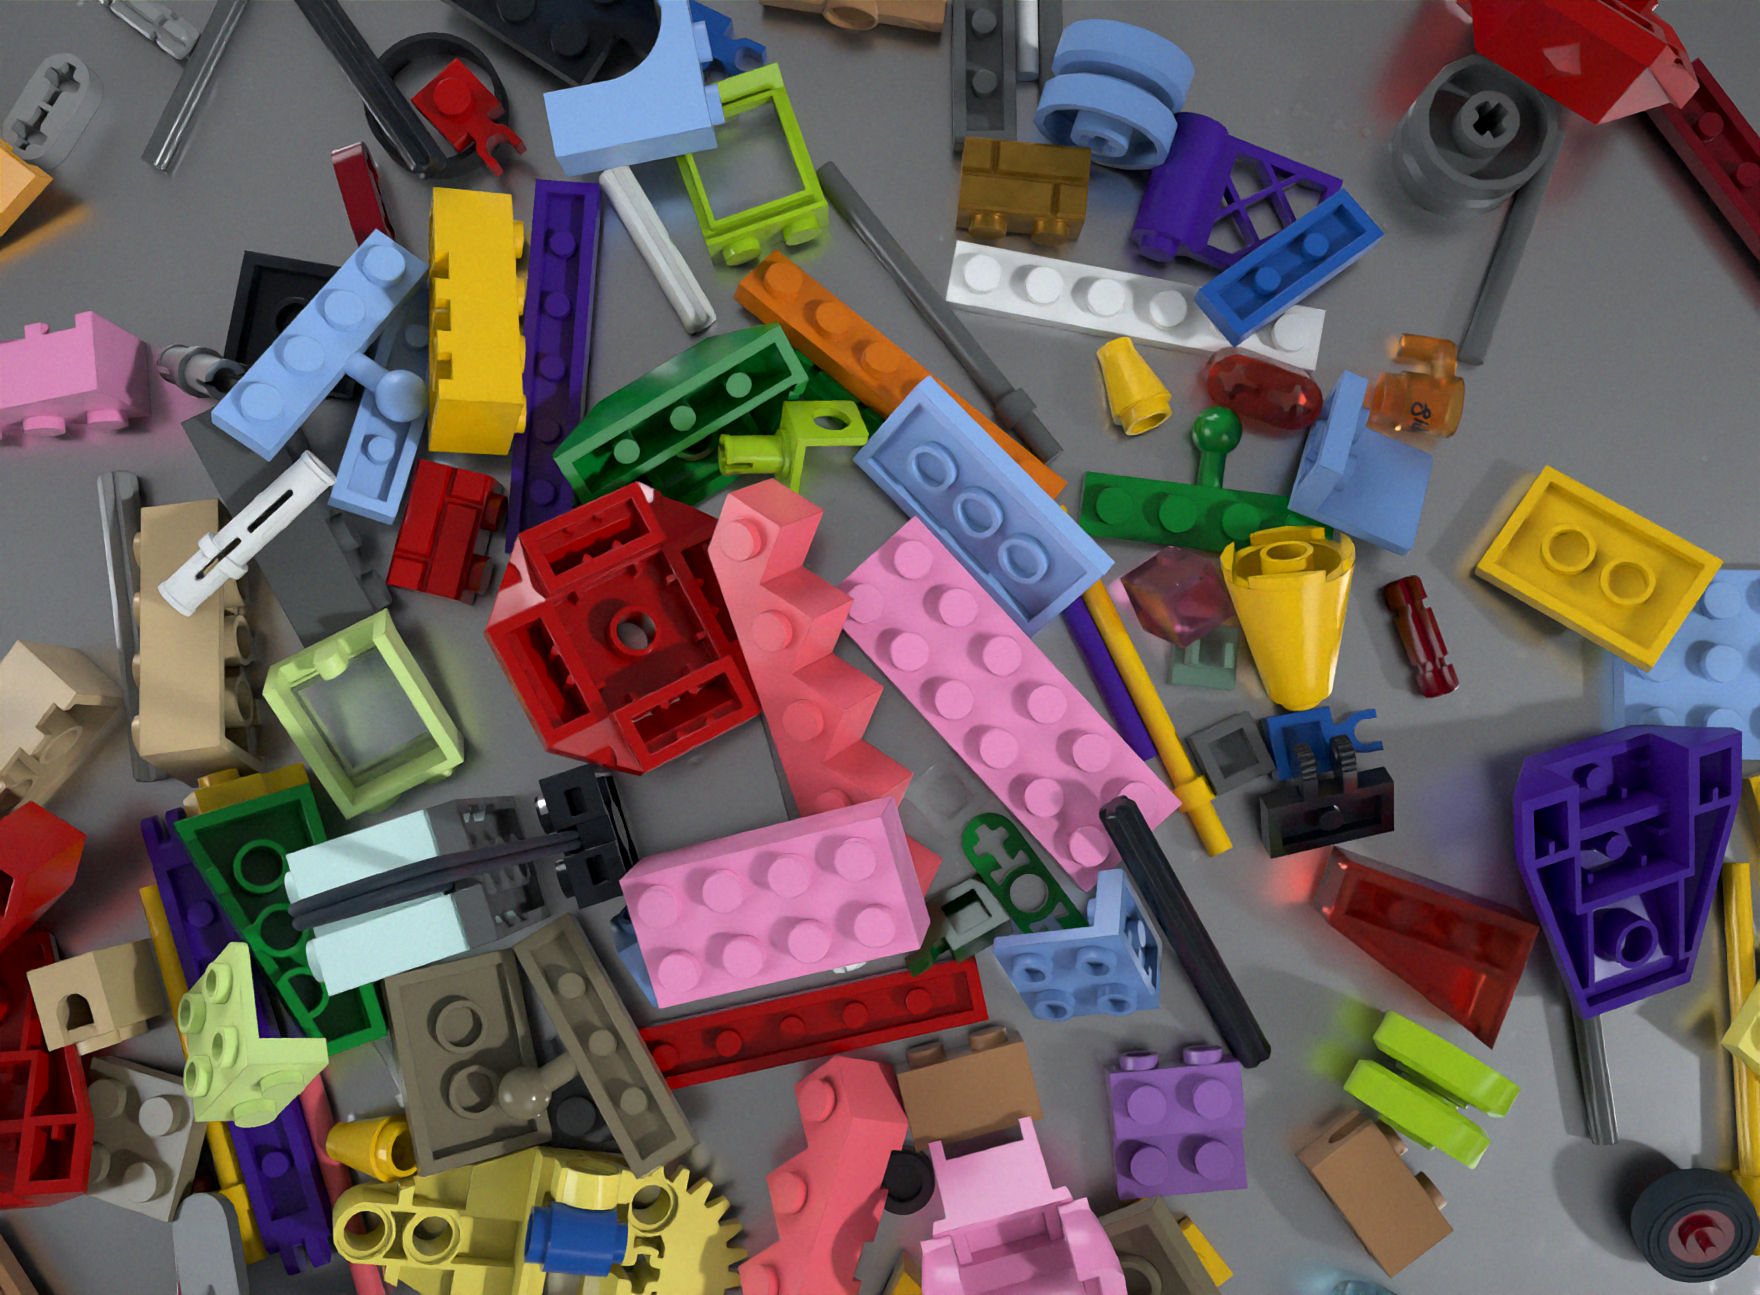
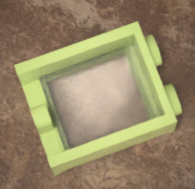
(364, 716)

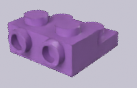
(1176, 1123)

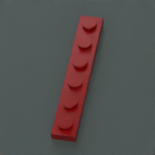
(816, 1023)

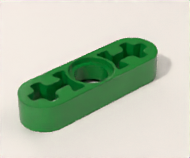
(1012, 844)

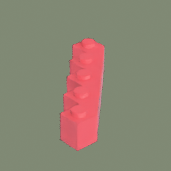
(788, 635)
(832, 1191)

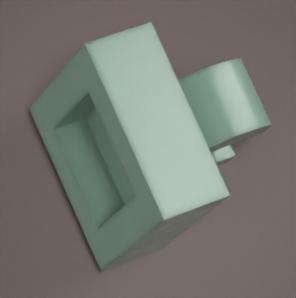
(1207, 661)

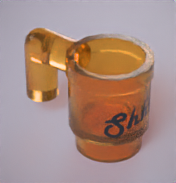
(1421, 400)

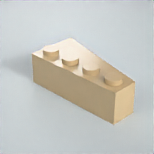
(192, 667)
(49, 716)

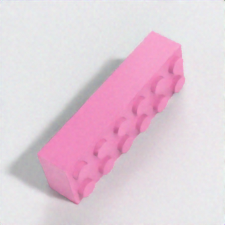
(997, 701)

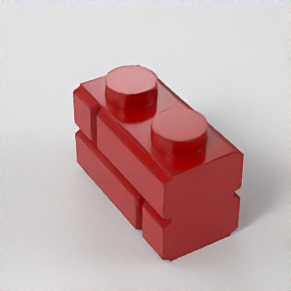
(447, 533)

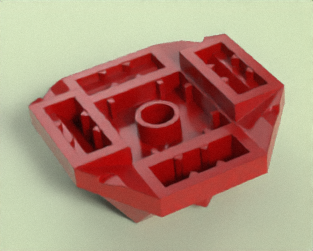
(1587, 53)
(559, 646)

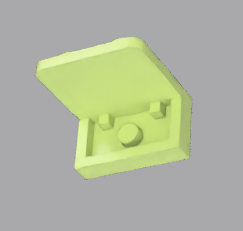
(228, 1065)

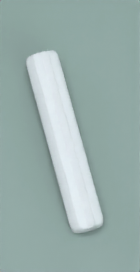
(657, 248)

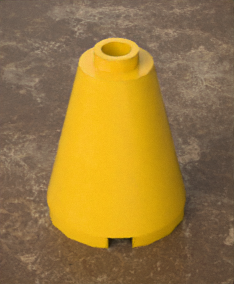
(1292, 608)

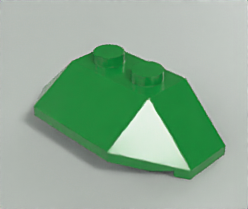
(671, 418)

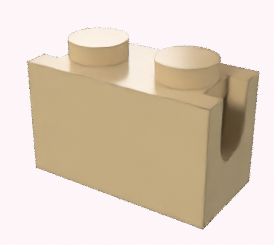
(98, 997)

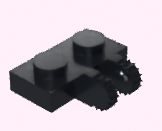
(1326, 810)

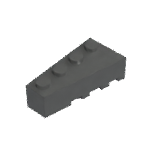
(313, 560)

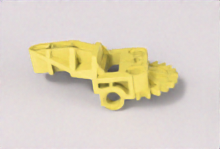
(489, 1217)

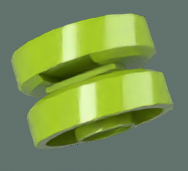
(1431, 1089)

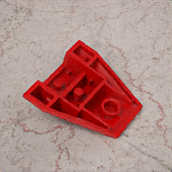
(42, 1093)

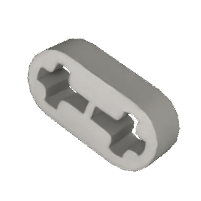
(52, 111)

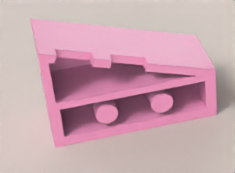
(73, 378)

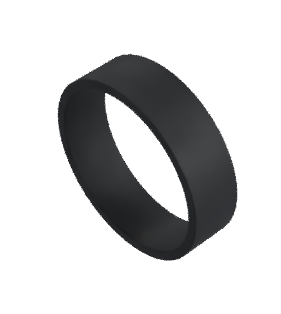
(428, 44)

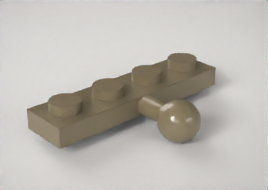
(600, 1047)

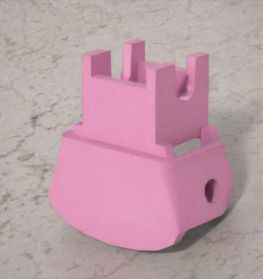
(1011, 1231)

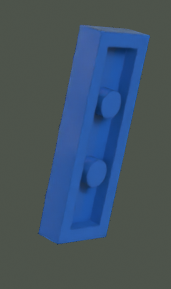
(1288, 267)

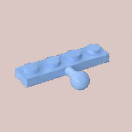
(325, 346)
(380, 449)

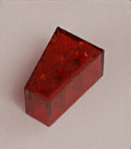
(1434, 937)

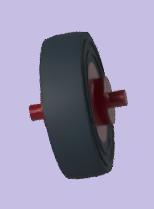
(1695, 1225)

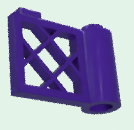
(1189, 186)

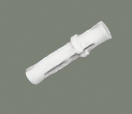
(190, 586)

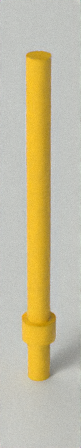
(1189, 788)
(1741, 983)
(217, 1132)

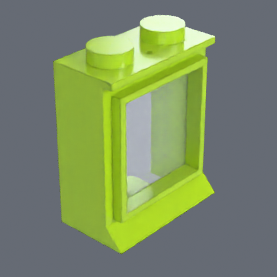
(759, 177)

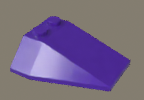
(1626, 854)

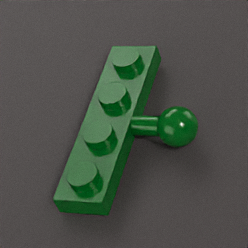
(1182, 513)

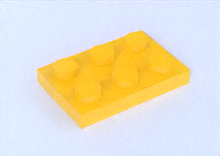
(1598, 568)

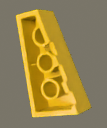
(474, 323)

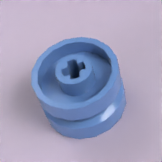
(1115, 93)

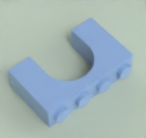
(645, 114)

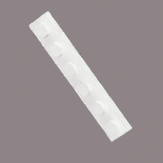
(1114, 305)

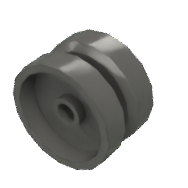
(1472, 138)

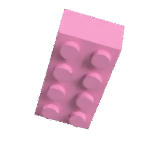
(776, 903)

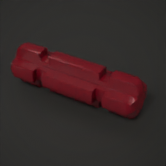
(1421, 636)

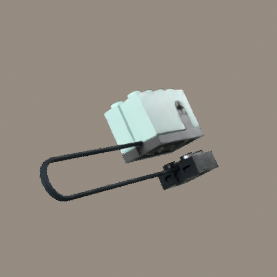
(454, 877)

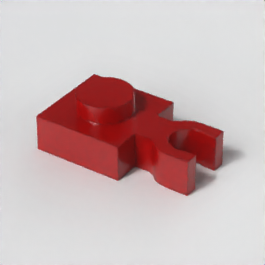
(465, 113)

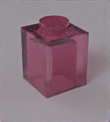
(1177, 596)

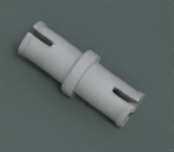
(199, 370)

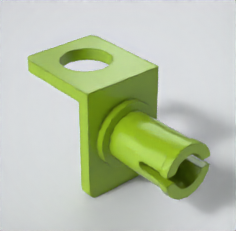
(786, 449)

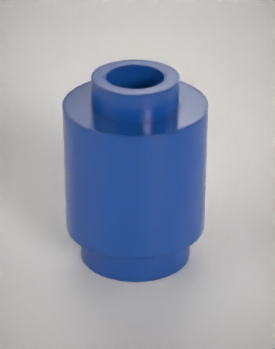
(575, 1239)

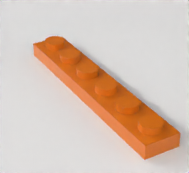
(856, 351)

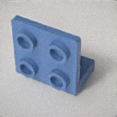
(1359, 475)
(1093, 968)

